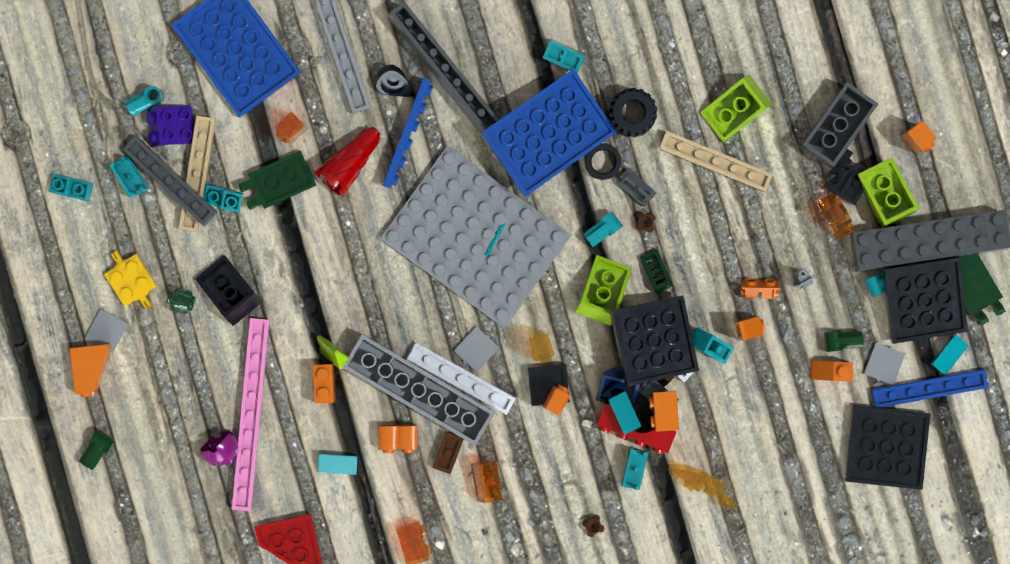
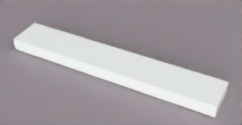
(461, 378)

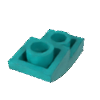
(71, 187)
(223, 197)

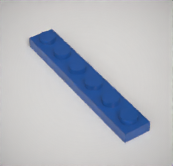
(411, 126)

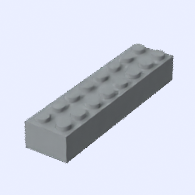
(419, 389)

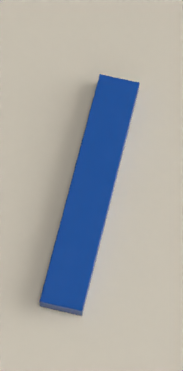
(929, 388)

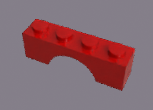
(660, 441)

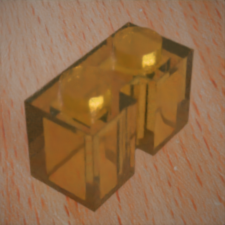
(542, 348)

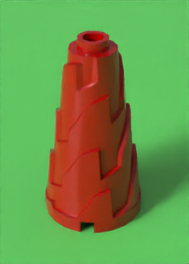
(346, 163)

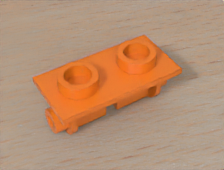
(750, 287)

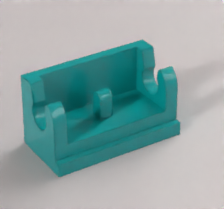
(564, 56)
(129, 177)
(634, 469)

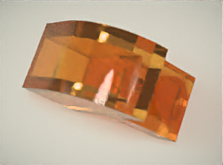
(836, 215)

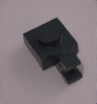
(843, 162)

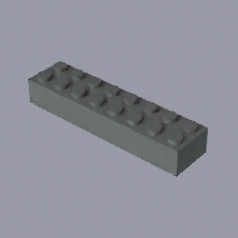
(930, 240)

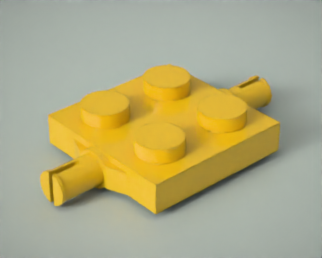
(131, 280)

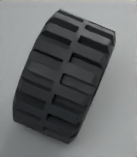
(644, 100)

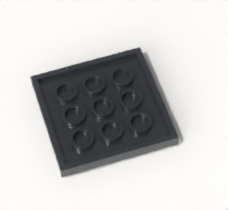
(925, 299)
(654, 340)
(887, 447)

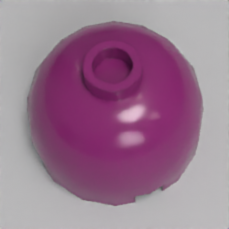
(220, 449)

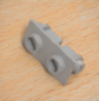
(802, 278)

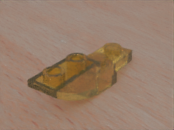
(696, 479)

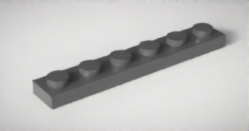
(170, 180)

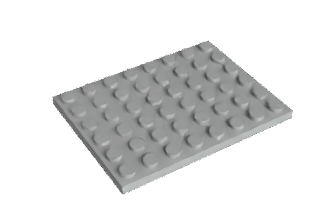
(452, 225)

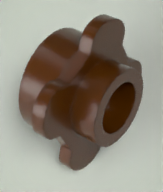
(640, 224)
(588, 524)

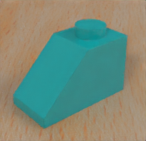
(711, 345)

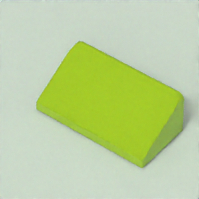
(332, 353)

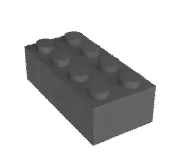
(839, 125)

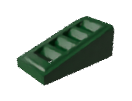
(663, 286)

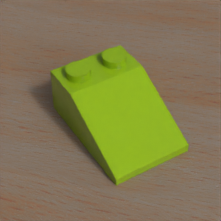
(736, 108)
(887, 193)
(603, 289)

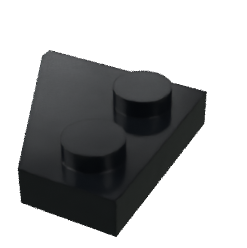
(849, 186)

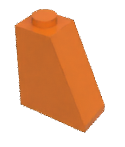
(88, 367)

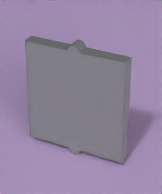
(106, 329)
(476, 349)
(884, 363)

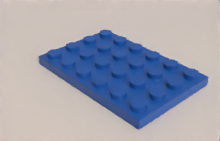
(236, 51)
(548, 132)

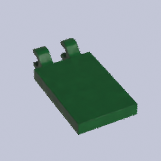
(279, 181)
(979, 289)

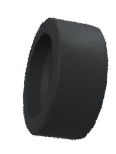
(617, 162)

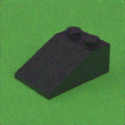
(228, 290)

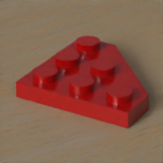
(291, 540)

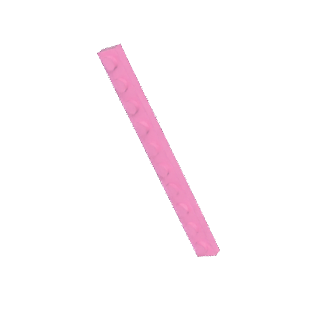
(250, 414)

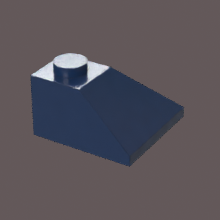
(613, 384)

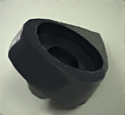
(393, 82)

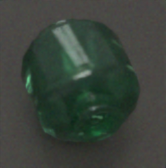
(181, 300)

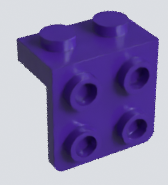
(170, 125)

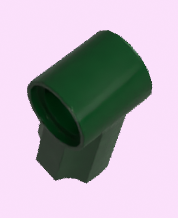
(838, 341)
(98, 445)

